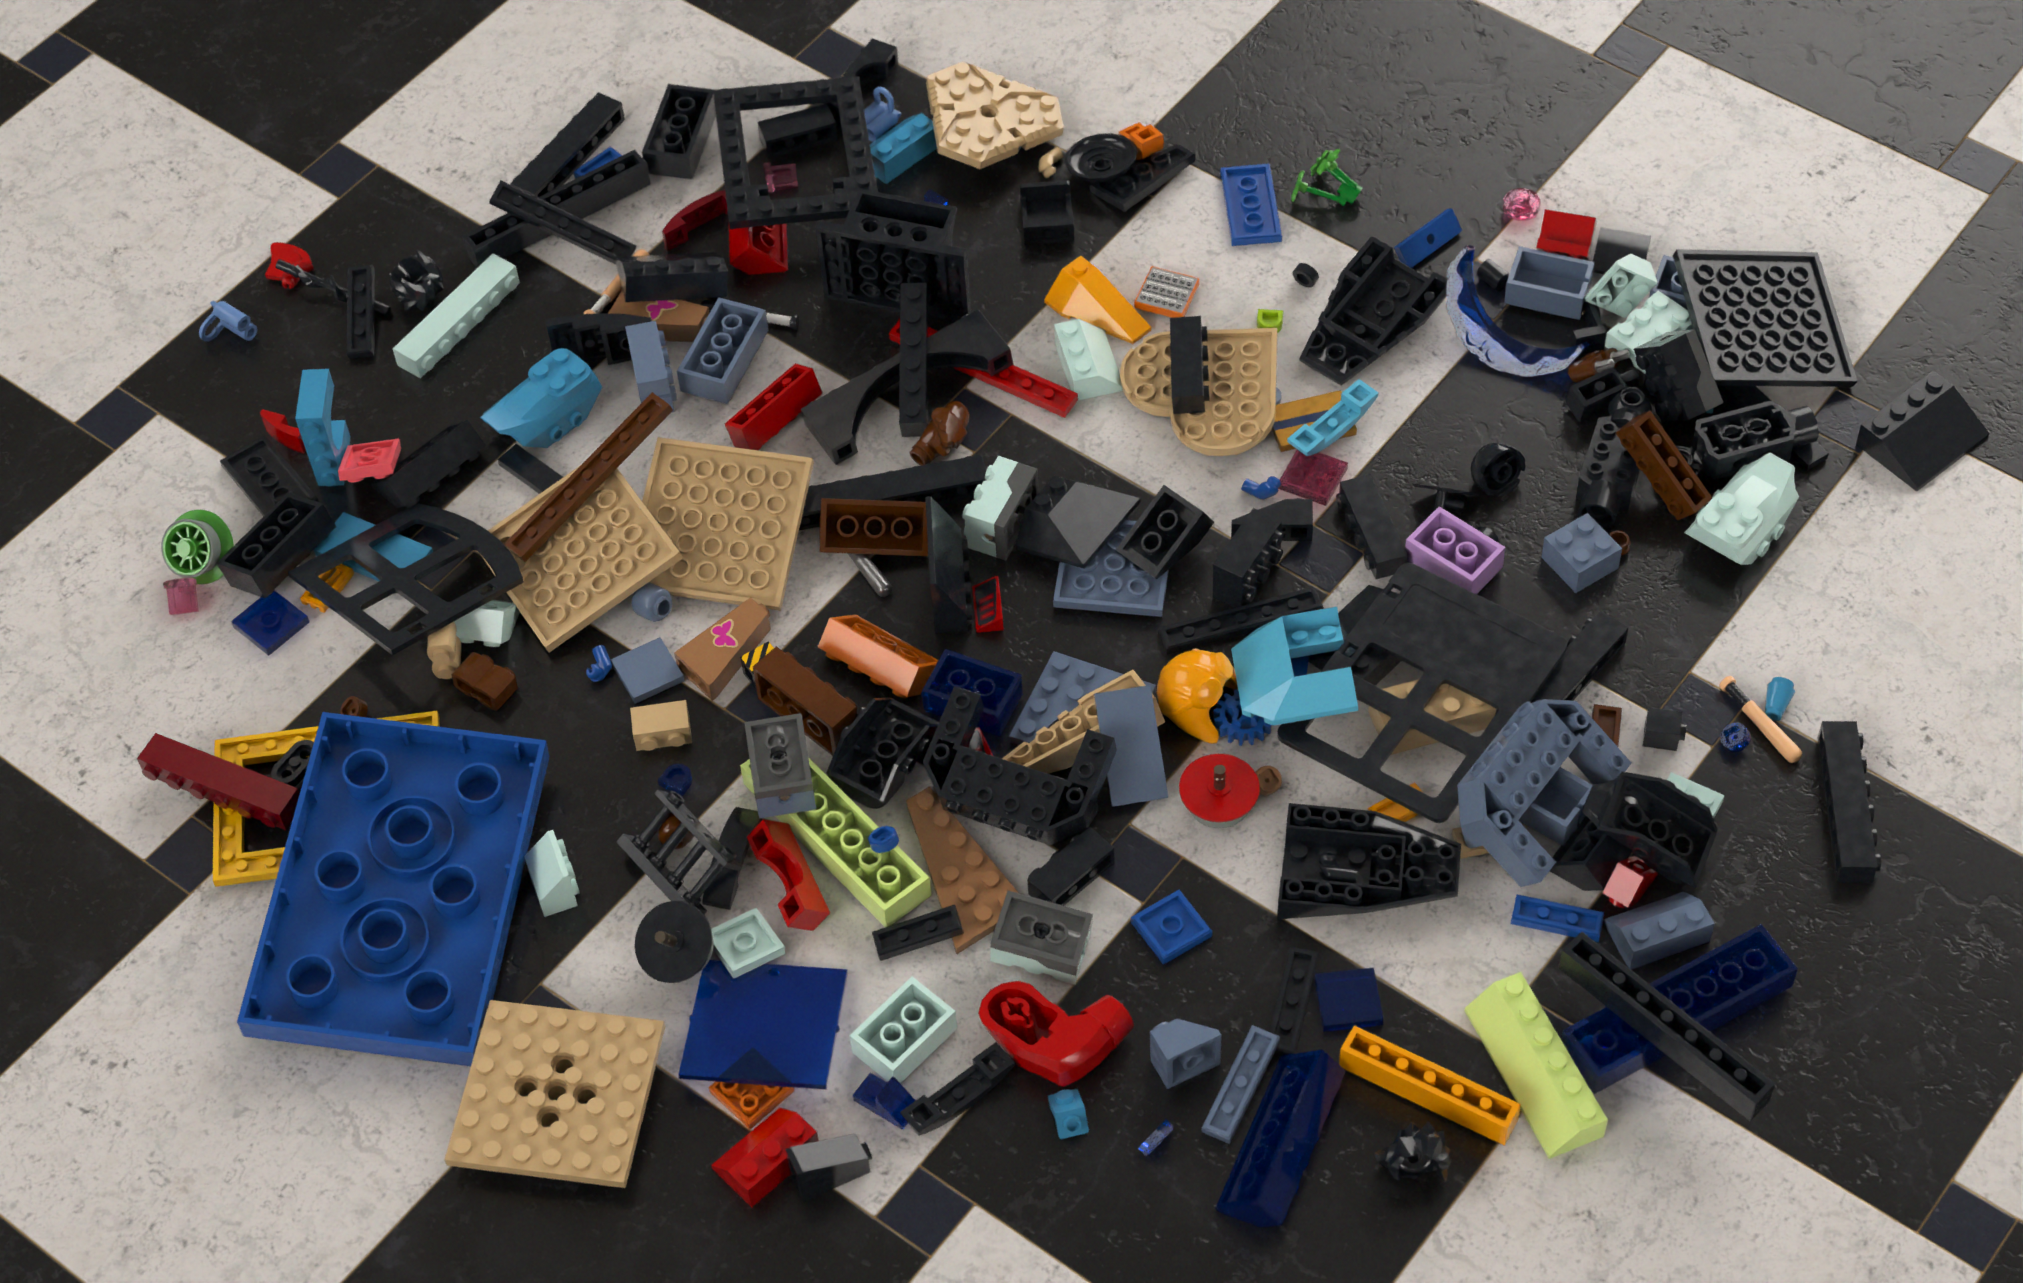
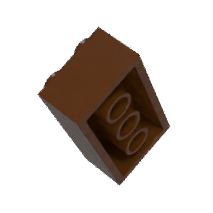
(795, 690)

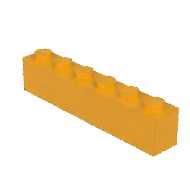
(1429, 1085)

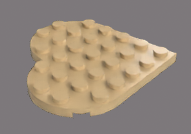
(1240, 389)

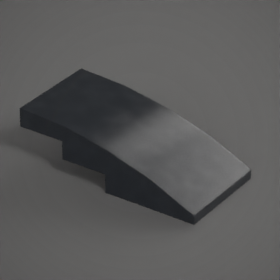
(594, 335)

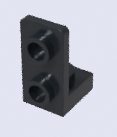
(1595, 334)

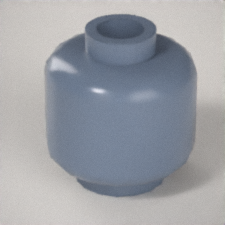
(652, 602)

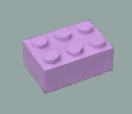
(1455, 551)

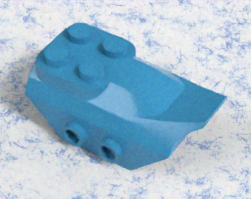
(548, 402)

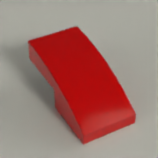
(278, 428)

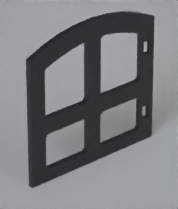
(404, 580)

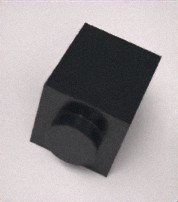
(1663, 729)

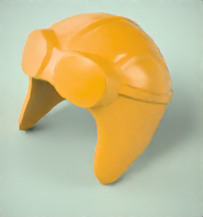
(1192, 686)

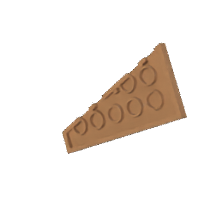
(958, 869)

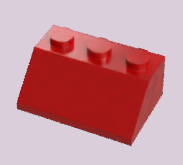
(759, 249)
(760, 1158)

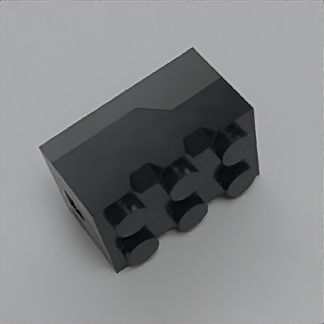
(1678, 375)

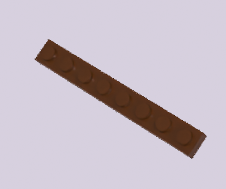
(588, 477)

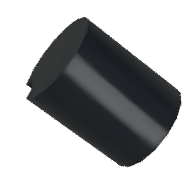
(1493, 275)

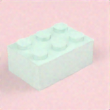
(903, 1031)

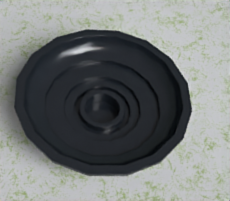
(1101, 157)

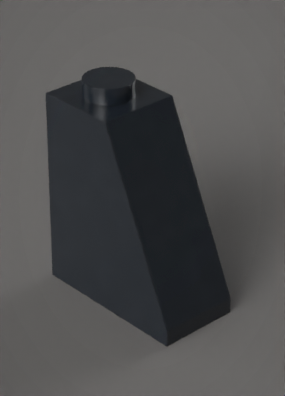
(827, 1164)

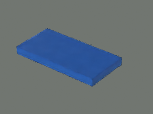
(1251, 205)

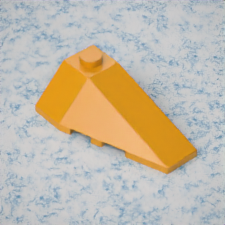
(1089, 296)

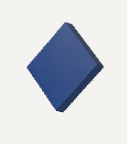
(1171, 926)

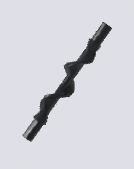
(315, 282)

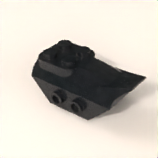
(880, 750)
(1656, 822)

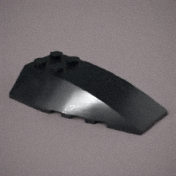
(1370, 312)

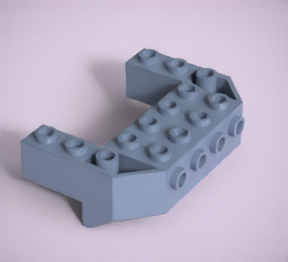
(1516, 771)

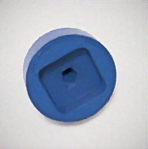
(883, 839)

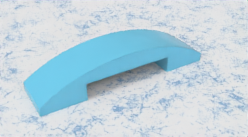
(1336, 421)

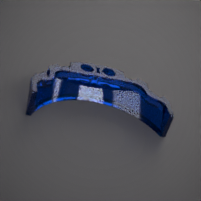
(1486, 339)

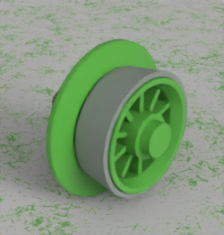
(195, 545)

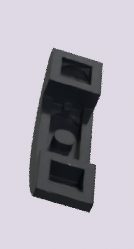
(734, 835)
(960, 1093)

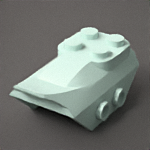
(1748, 510)

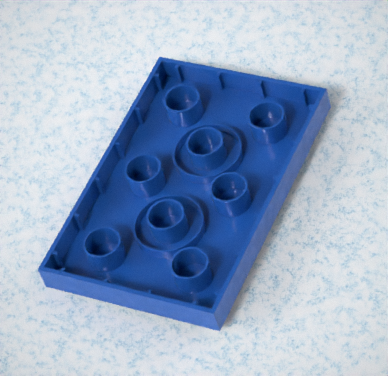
(395, 889)

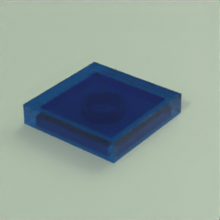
(270, 622)
(1348, 999)

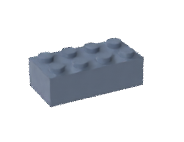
(722, 350)

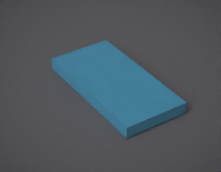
(396, 549)

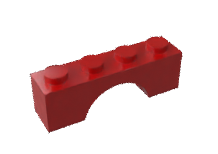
(778, 848)

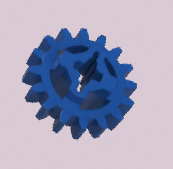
(1238, 725)

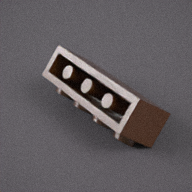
(1663, 465)

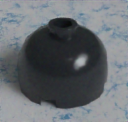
(1497, 468)

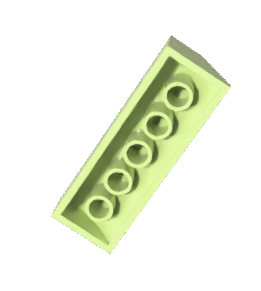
(1536, 1066)

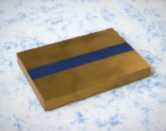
(1294, 414)

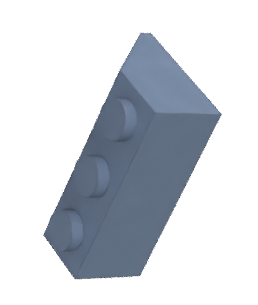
(1660, 929)

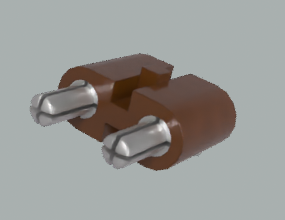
(1595, 363)

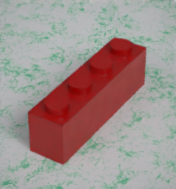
(773, 408)

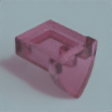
(780, 177)
(181, 596)

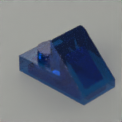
(884, 1098)

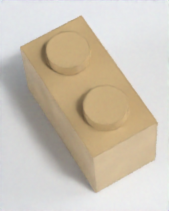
(661, 725)

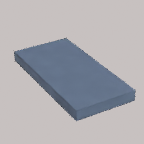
(1138, 764)

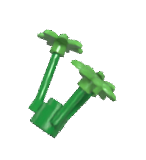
(1348, 189)

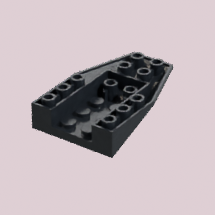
(1392, 860)

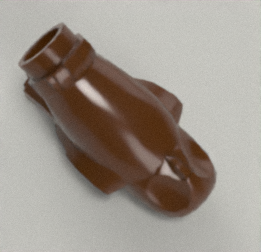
(942, 433)

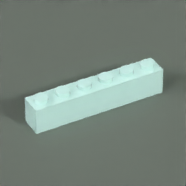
(456, 315)

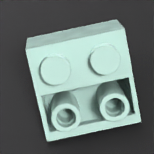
(1623, 285)
(552, 875)

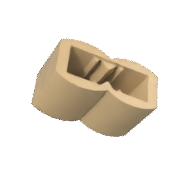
(444, 651)

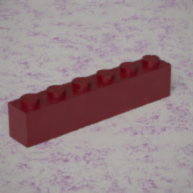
(219, 781)

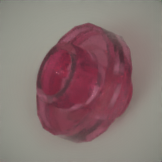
(1521, 204)

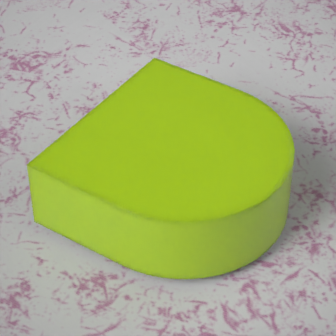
(1270, 319)

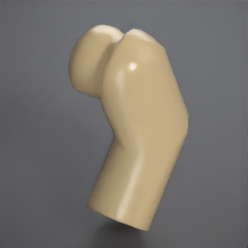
(1048, 160)

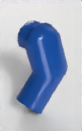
(1262, 490)
(602, 666)

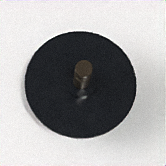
(673, 942)

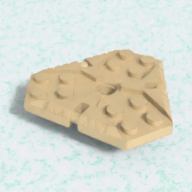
(988, 118)

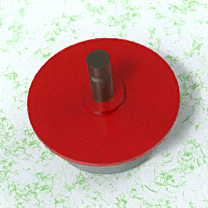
(1219, 790)

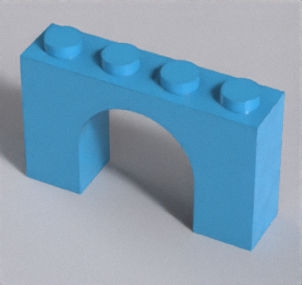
(322, 438)

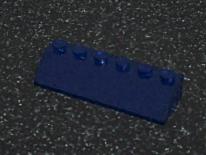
(1281, 1138)

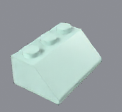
(1086, 359)

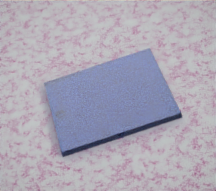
(764, 1026)

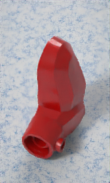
(1046, 1038)

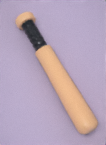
(1773, 733)

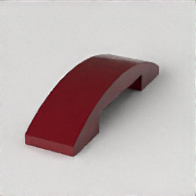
(693, 216)

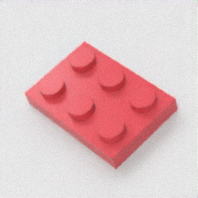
(369, 460)

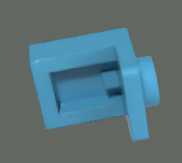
(1068, 1113)

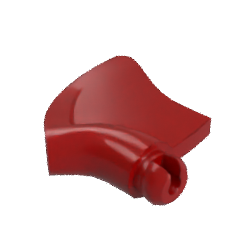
(292, 255)

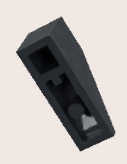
(1295, 517)

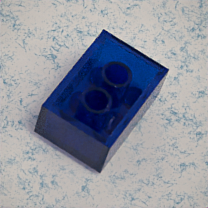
(998, 688)

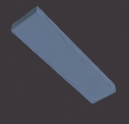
(1240, 1084)

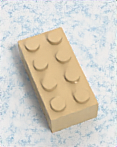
(1447, 704)

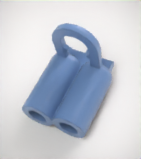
(880, 116)
(229, 318)

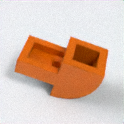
(1146, 139)

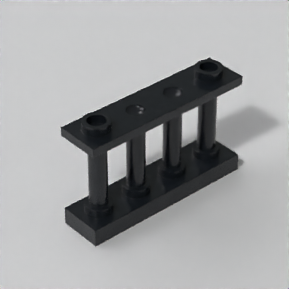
(654, 863)

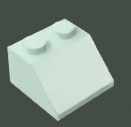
(488, 623)

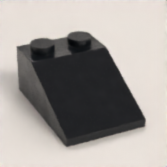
(1164, 533)

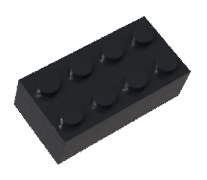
(679, 131)
(276, 545)

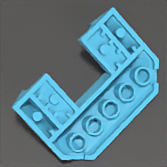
(1267, 675)

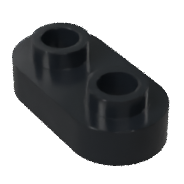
(293, 764)

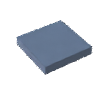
(647, 670)

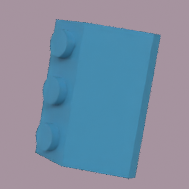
(902, 147)

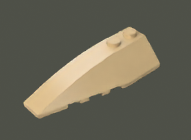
(1058, 745)

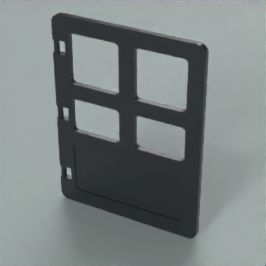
(1454, 642)

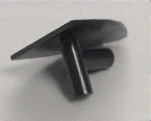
(1444, 501)

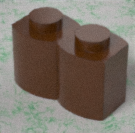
(485, 680)

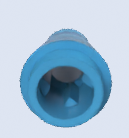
(1778, 697)

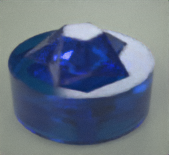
(1735, 737)

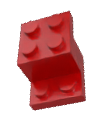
(1566, 234)

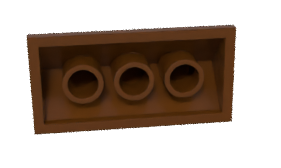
(873, 527)

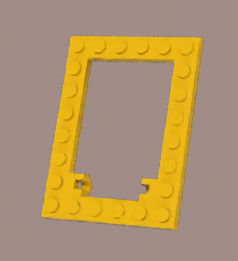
(229, 860)

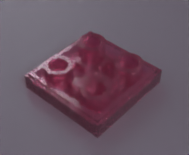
(1313, 476)

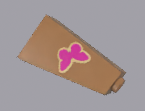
(676, 318)
(715, 653)

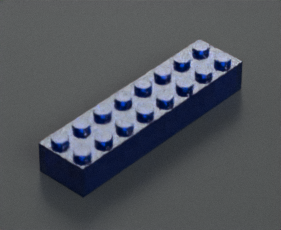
(1706, 989)

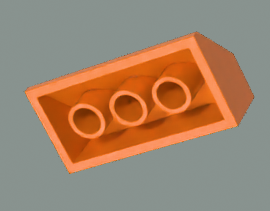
(877, 654)

